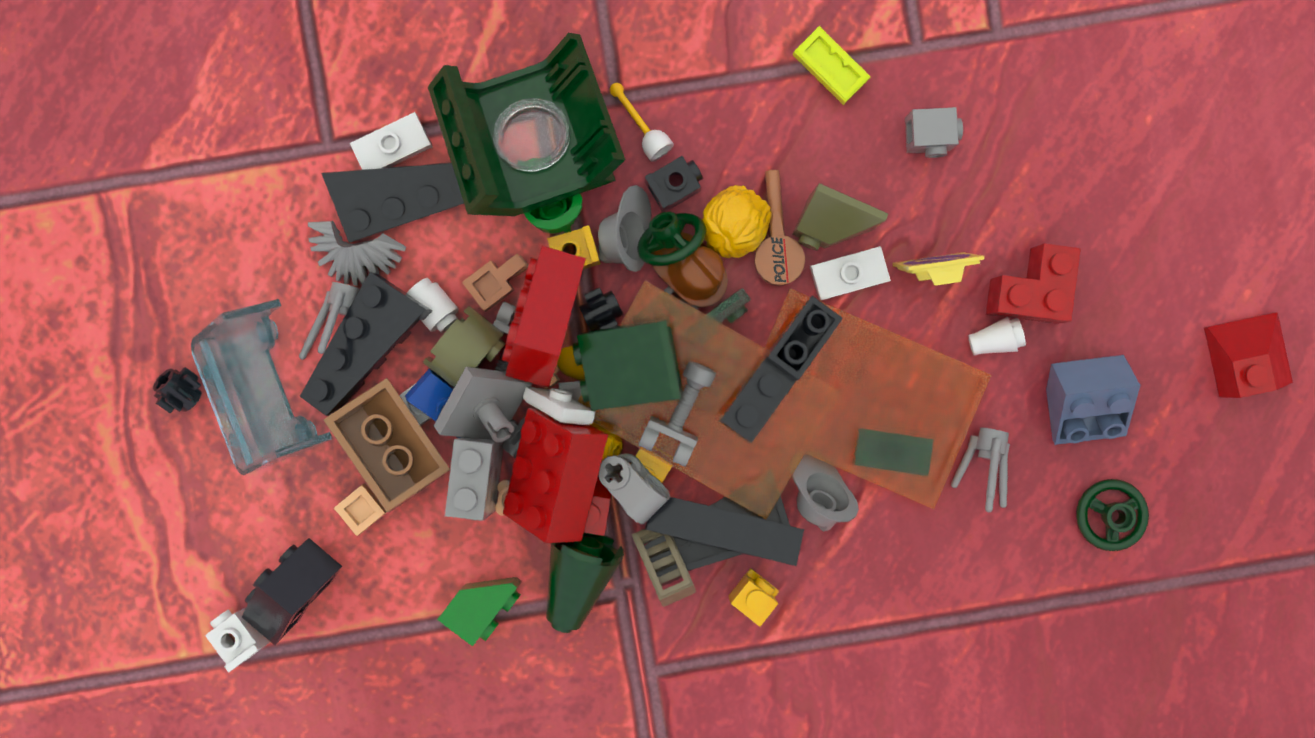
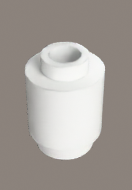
(438, 301)

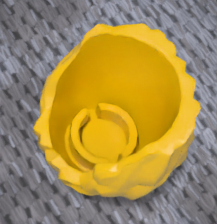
(736, 222)

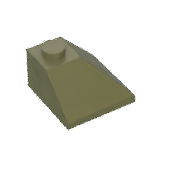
(834, 218)

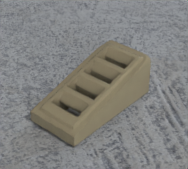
(676, 591)

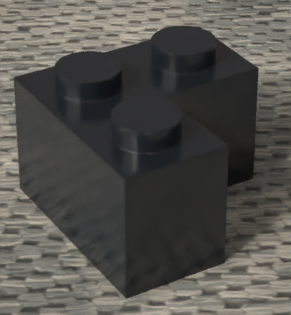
(287, 591)

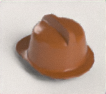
(698, 278)

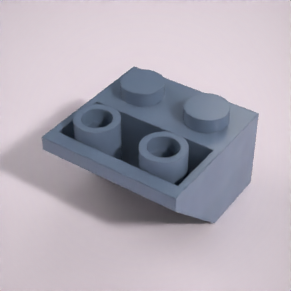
(1091, 399)

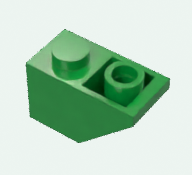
(476, 605)

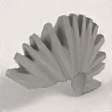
(356, 258)

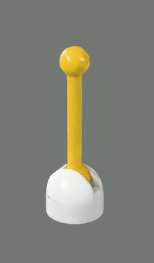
(655, 142)

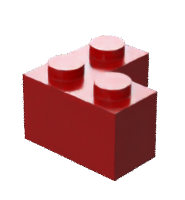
(1046, 292)

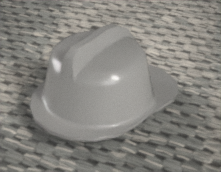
(621, 231)
(823, 494)

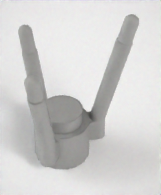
(336, 302)
(995, 447)

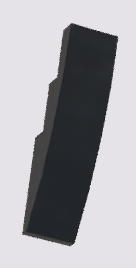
(727, 530)

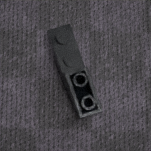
(780, 369)

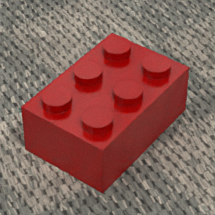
(542, 316)
(554, 477)

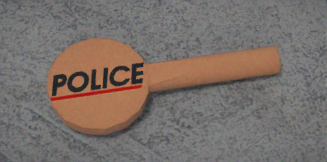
(779, 257)

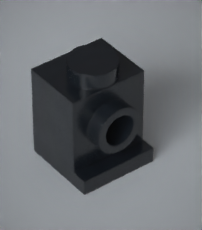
(668, 195)

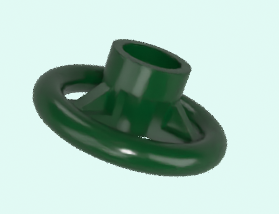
(666, 232)
(1126, 518)

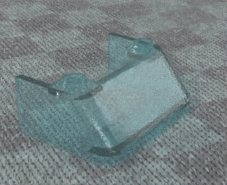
(247, 389)

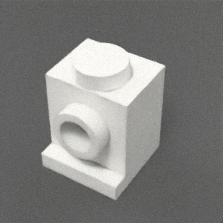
(247, 638)

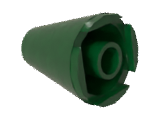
(578, 578)

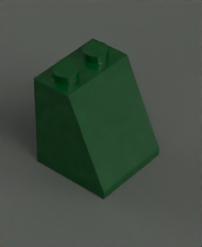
(628, 365)

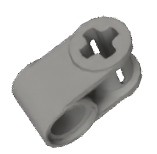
(636, 490)

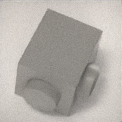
(933, 131)

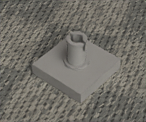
(481, 405)

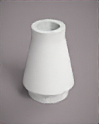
(998, 338)

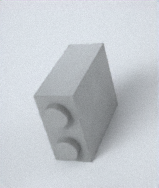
(474, 478)

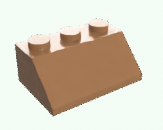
(387, 445)

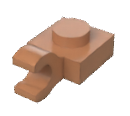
(491, 283)

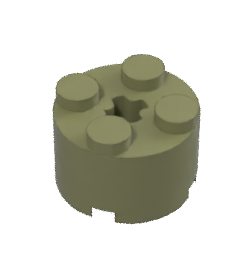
(464, 346)

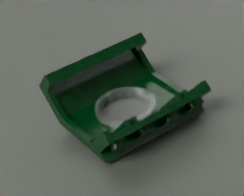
(527, 133)

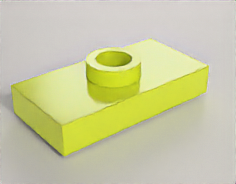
(831, 65)

